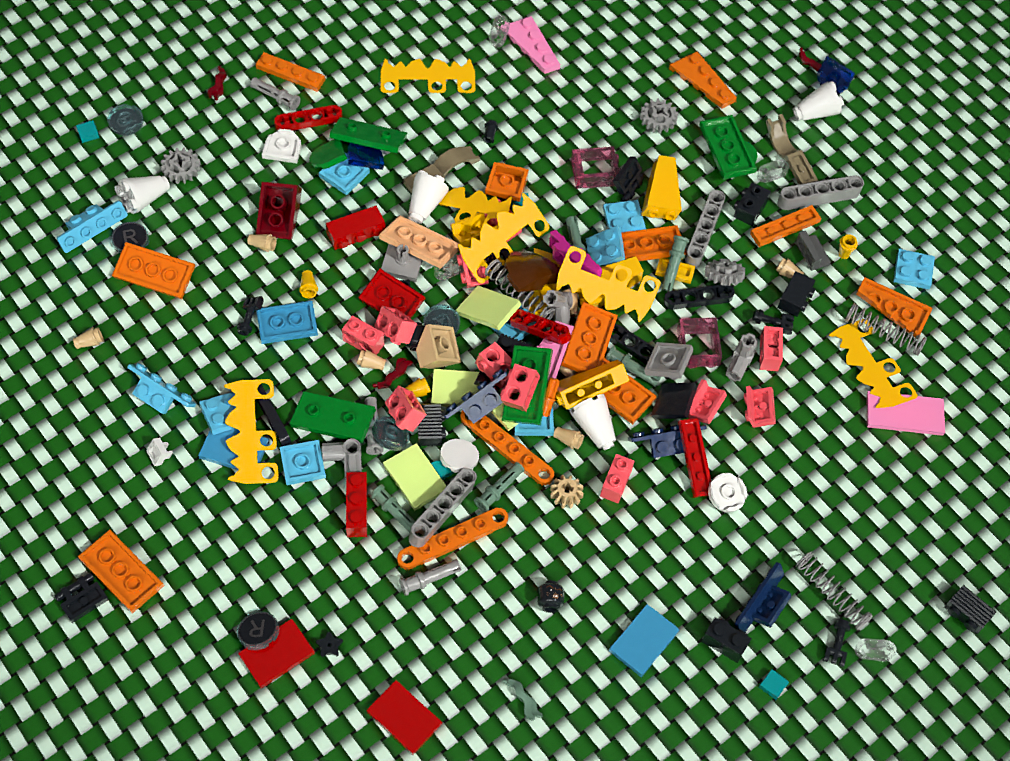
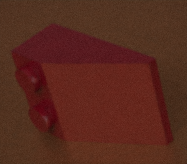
(278, 209)

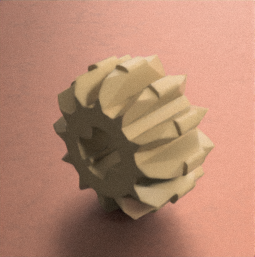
(574, 488)

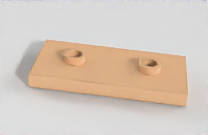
(420, 240)

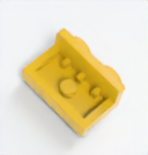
(463, 233)

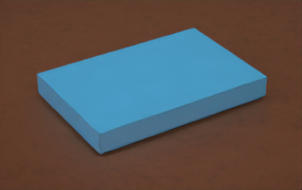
(287, 322)
(217, 451)
(644, 640)

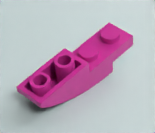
(560, 247)

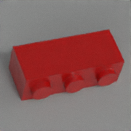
(355, 227)
(356, 504)

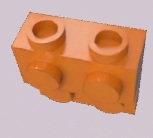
(507, 181)

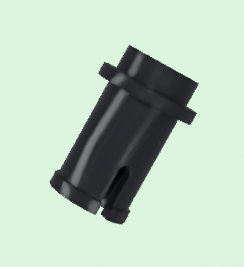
(491, 128)

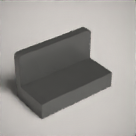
(812, 251)

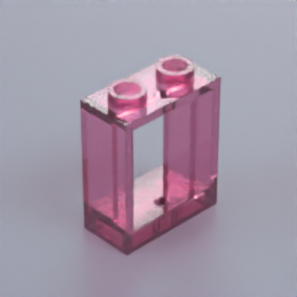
(597, 179)
(701, 326)

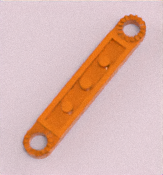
(509, 448)
(453, 538)

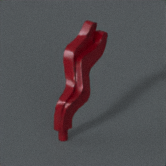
(807, 61)
(217, 90)
(400, 369)

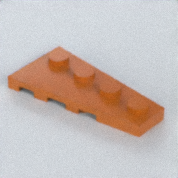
(704, 78)
(896, 306)

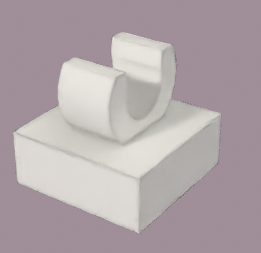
(158, 452)

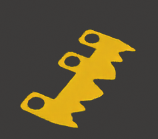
(437, 72)
(475, 203)
(495, 239)
(614, 291)
(873, 372)
(248, 440)

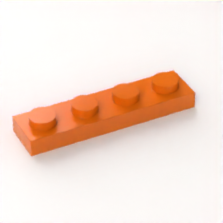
(290, 72)
(785, 226)

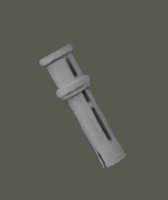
(281, 96)
(373, 446)
(421, 580)

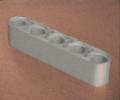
(820, 192)
(705, 228)
(438, 514)

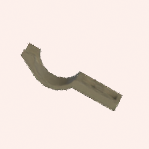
(797, 161)
(446, 163)

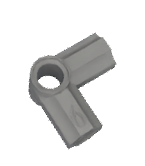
(561, 303)
(742, 357)
(339, 451)

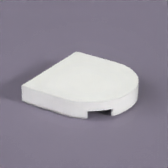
(282, 146)

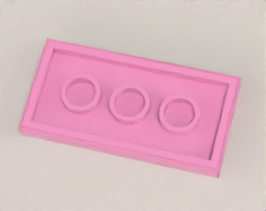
(917, 415)

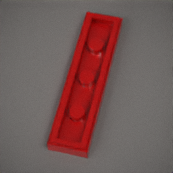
(695, 456)

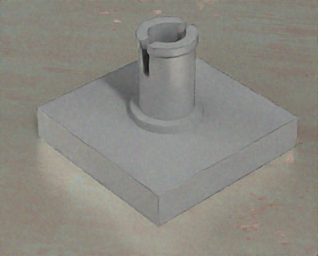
(401, 263)
(668, 360)

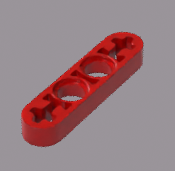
(307, 115)
(541, 323)

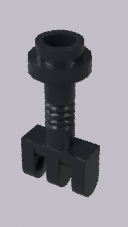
(250, 306)
(784, 322)
(842, 626)

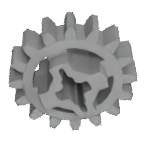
(659, 115)
(172, 169)
(725, 272)

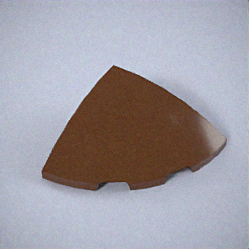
(530, 271)

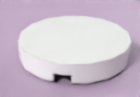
(458, 455)
(727, 492)

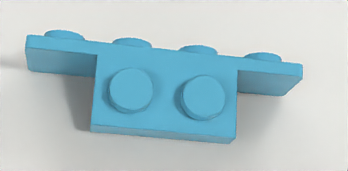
(89, 224)
(156, 392)

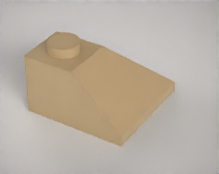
(437, 347)

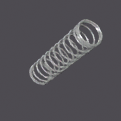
(546, 310)
(916, 351)
(864, 619)

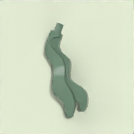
(530, 704)

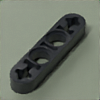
(698, 293)
(633, 350)
(273, 418)

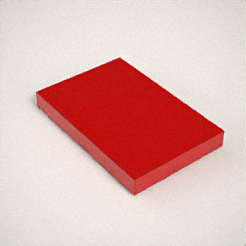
(390, 292)
(279, 657)
(404, 717)

